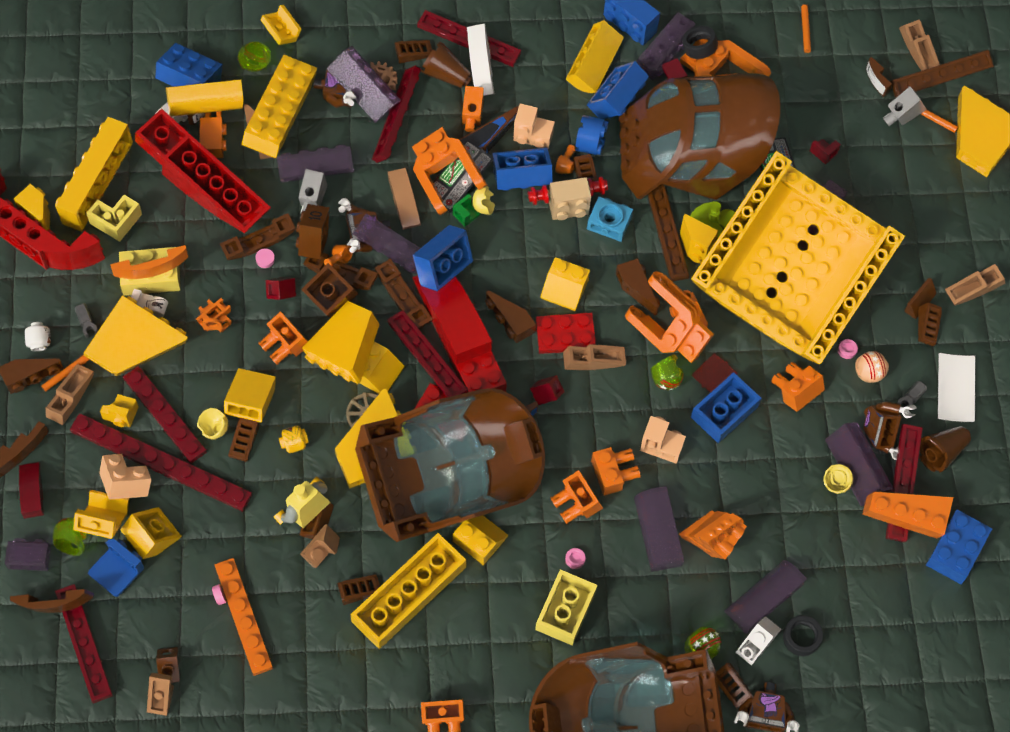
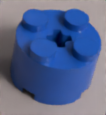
(591, 135)

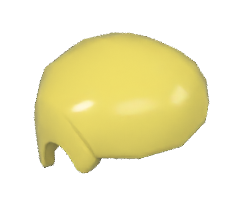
(482, 201)
(213, 423)
(838, 478)

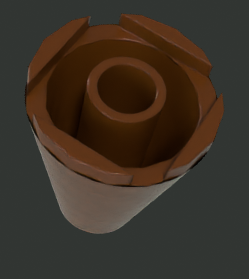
(446, 67)
(943, 447)

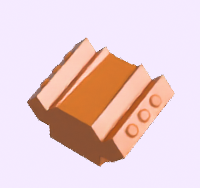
(715, 533)

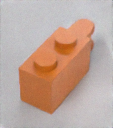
(212, 134)

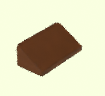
(922, 296)
(317, 523)

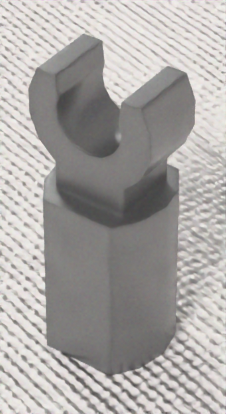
(85, 319)
(913, 394)

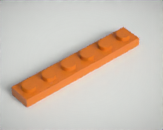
(243, 617)

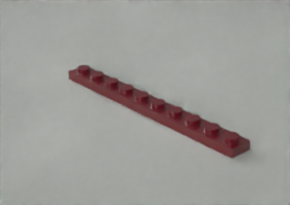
(161, 462)

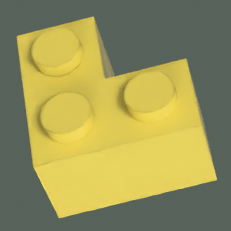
(115, 220)

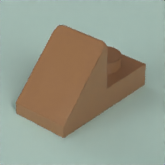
(321, 545)
(159, 693)

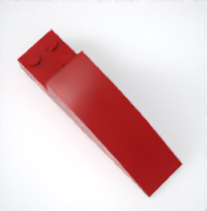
(200, 172)
(462, 336)

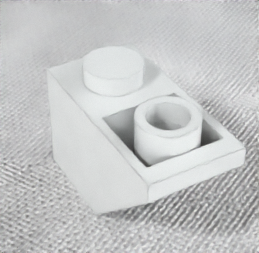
(758, 640)

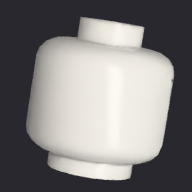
(37, 336)

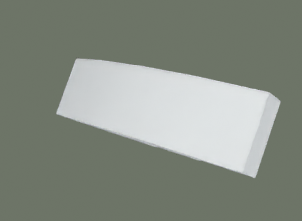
(480, 58)

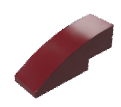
(31, 490)

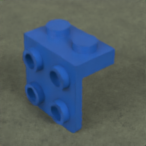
(116, 567)

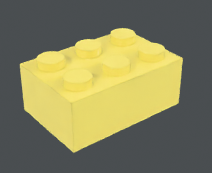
(164, 282)
(566, 607)

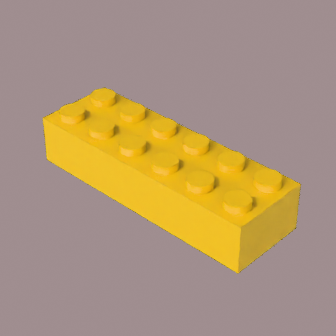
(279, 106)
(94, 173)
(408, 591)

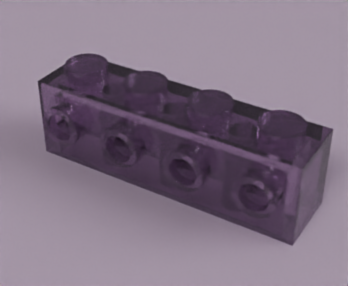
(665, 46)
(323, 160)
(386, 242)

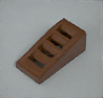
(412, 56)
(584, 163)
(931, 312)
(246, 423)
(342, 586)
(728, 668)

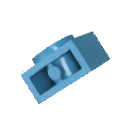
(607, 209)

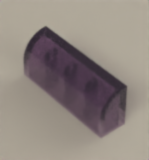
(359, 78)
(853, 450)
(659, 529)
(765, 596)

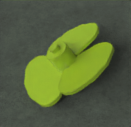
(710, 215)

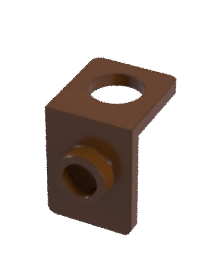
(168, 663)

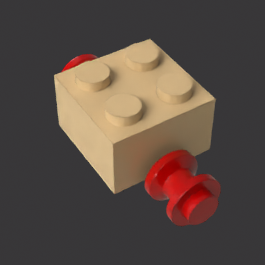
(568, 197)

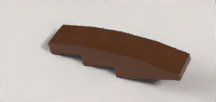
(21, 448)

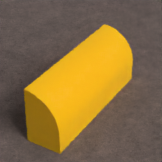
(594, 57)
(204, 98)

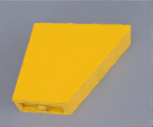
(981, 132)
(132, 338)
(344, 342)
(380, 409)

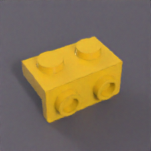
(282, 26)

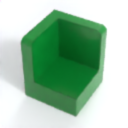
(465, 211)

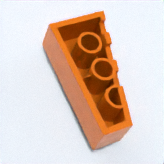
(913, 512)

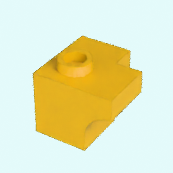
(121, 411)

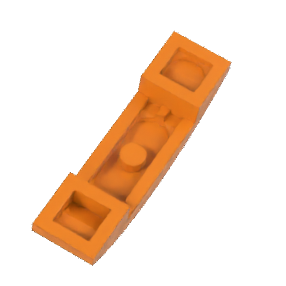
(151, 268)

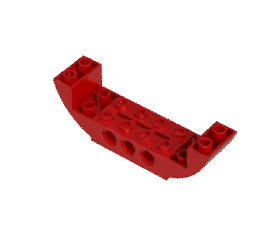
(42, 244)

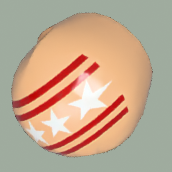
(871, 367)

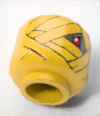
(293, 439)

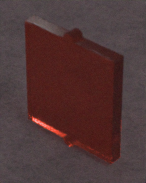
(713, 372)

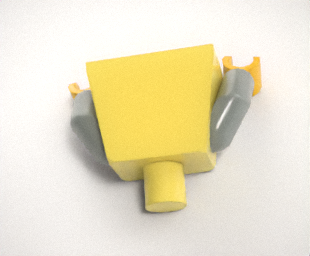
(304, 503)

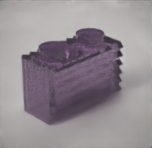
(28, 555)

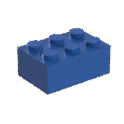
(633, 17)
(186, 67)
(618, 90)
(522, 168)
(443, 257)
(725, 407)
(959, 547)

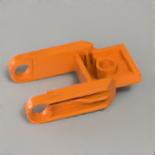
(725, 50)
(436, 153)
(686, 331)

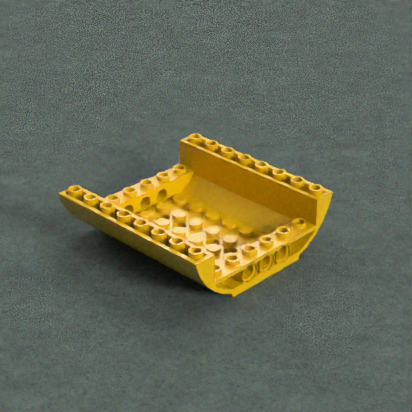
(821, 283)

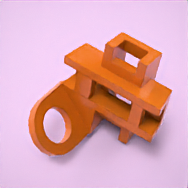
(216, 320)

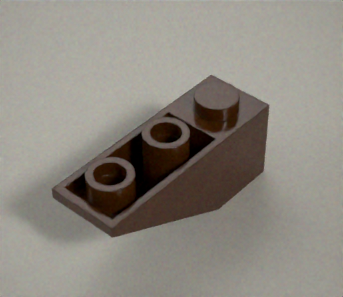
(634, 282)
(514, 318)
(25, 372)

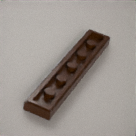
(943, 73)
(668, 234)

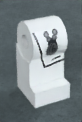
(156, 304)

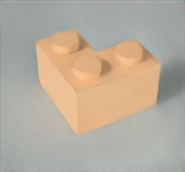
(531, 129)
(661, 441)
(123, 480)

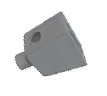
(904, 108)
(312, 189)

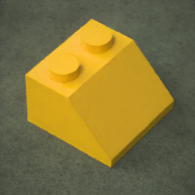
(34, 204)
(697, 238)
(565, 284)
(381, 369)
(150, 532)
(479, 538)

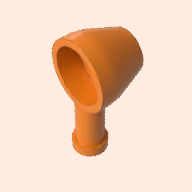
(564, 164)
(340, 253)

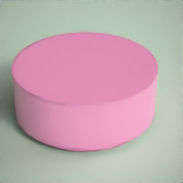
(265, 258)
(847, 349)
(575, 558)
(219, 594)

